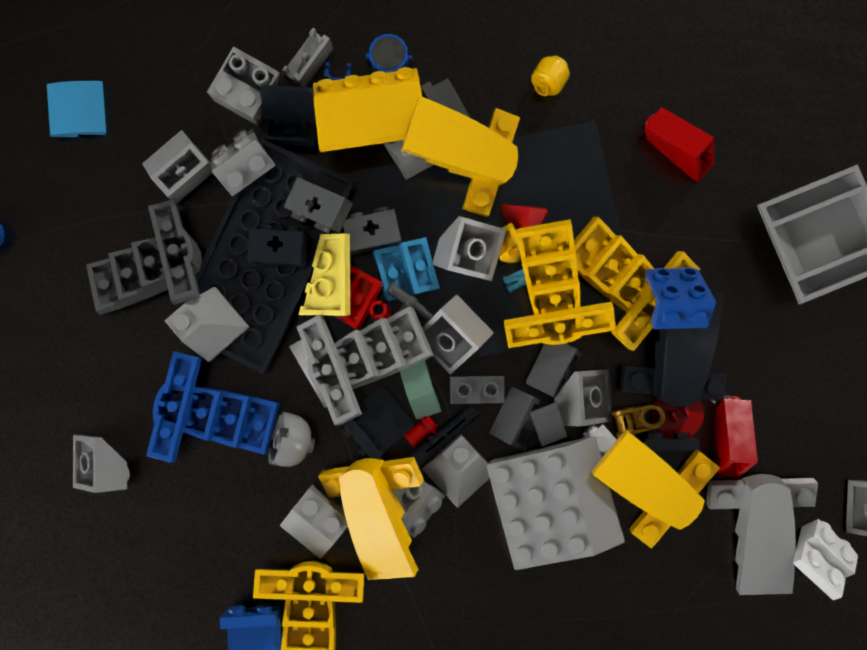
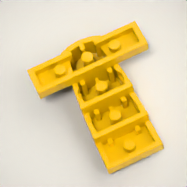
(465, 148)
(619, 275)
(554, 290)
(654, 486)
(376, 513)
(310, 601)

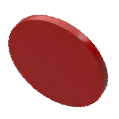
(679, 418)

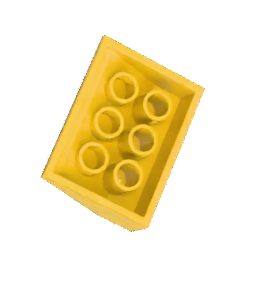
(365, 108)

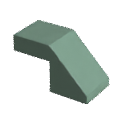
(420, 390)

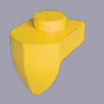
(510, 249)

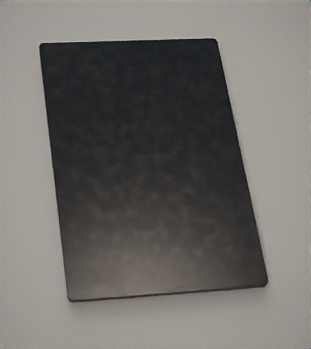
(554, 171)

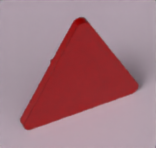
(523, 215)

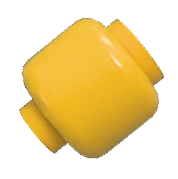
(550, 76)

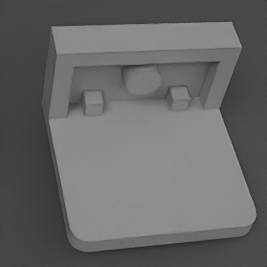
(240, 162)
(419, 505)

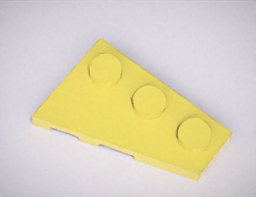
(330, 282)

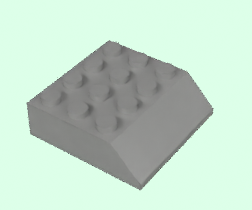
(821, 233)
(554, 504)

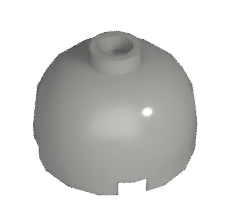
(291, 440)

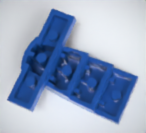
(206, 413)

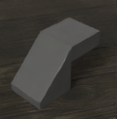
(548, 425)

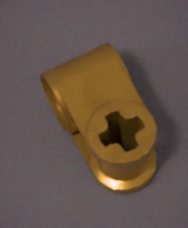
(635, 418)

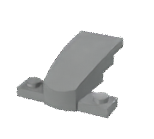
(360, 357)
(764, 527)

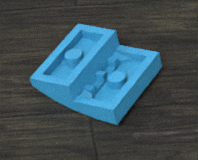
(76, 108)
(407, 267)

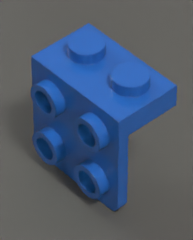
(681, 298)
(253, 627)

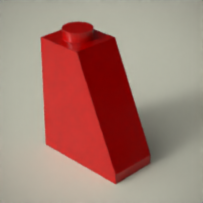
(681, 143)
(734, 438)

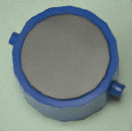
(388, 53)

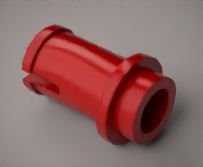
(377, 304)
(421, 431)

